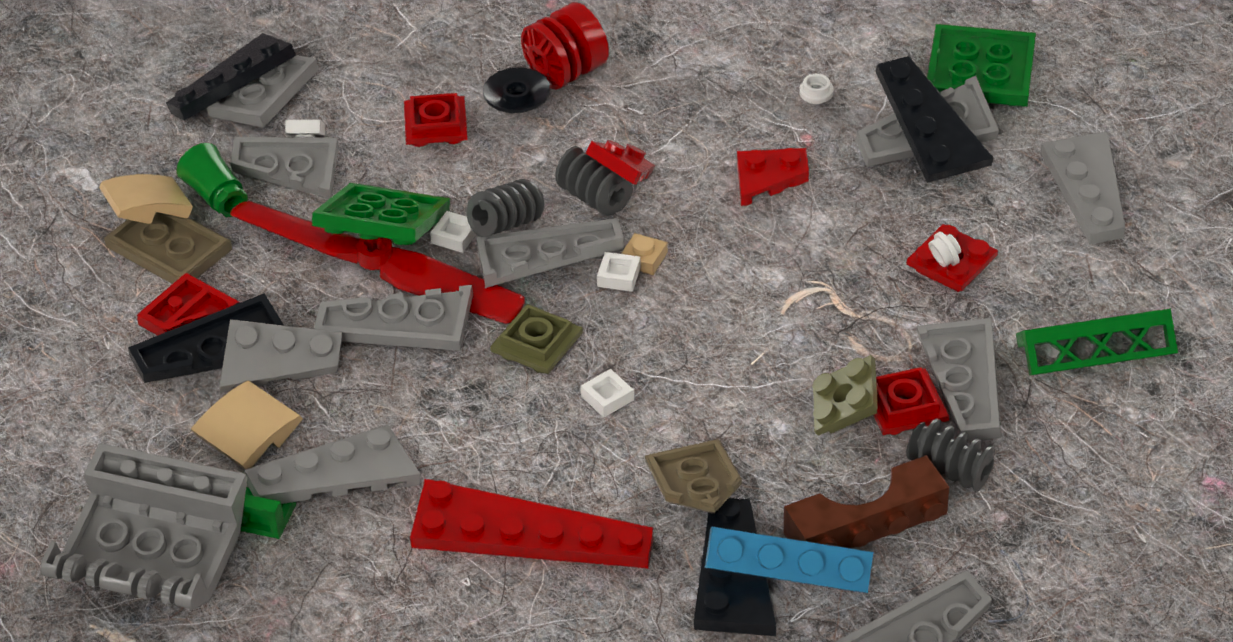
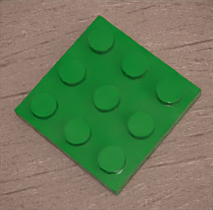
(995, 56)
(380, 213)

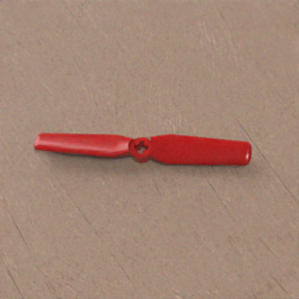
(397, 266)

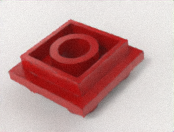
(435, 119)
(974, 258)
(905, 414)

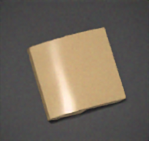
(142, 195)
(246, 424)

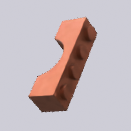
(914, 497)

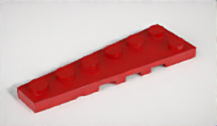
(501, 525)

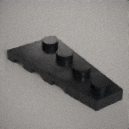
(236, 71)
(931, 126)
(198, 344)
(730, 599)

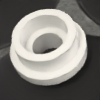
(816, 89)
(945, 249)

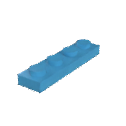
(789, 560)

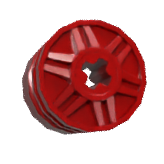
(565, 44)

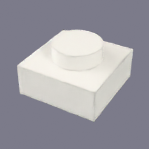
(305, 128)
(452, 232)
(618, 271)
(607, 393)

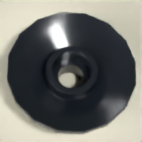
(516, 90)

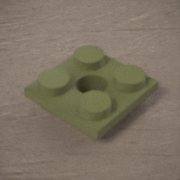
(543, 352)
(845, 396)

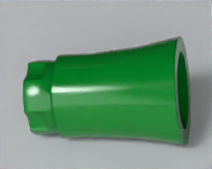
(211, 178)

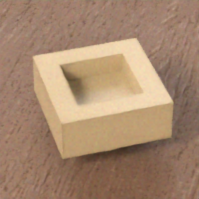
(650, 251)

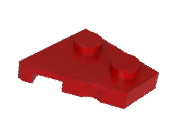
(625, 162)
(770, 171)
(181, 304)

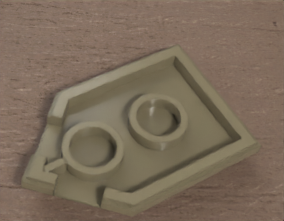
(695, 475)

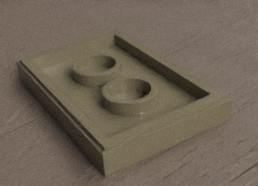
(169, 246)

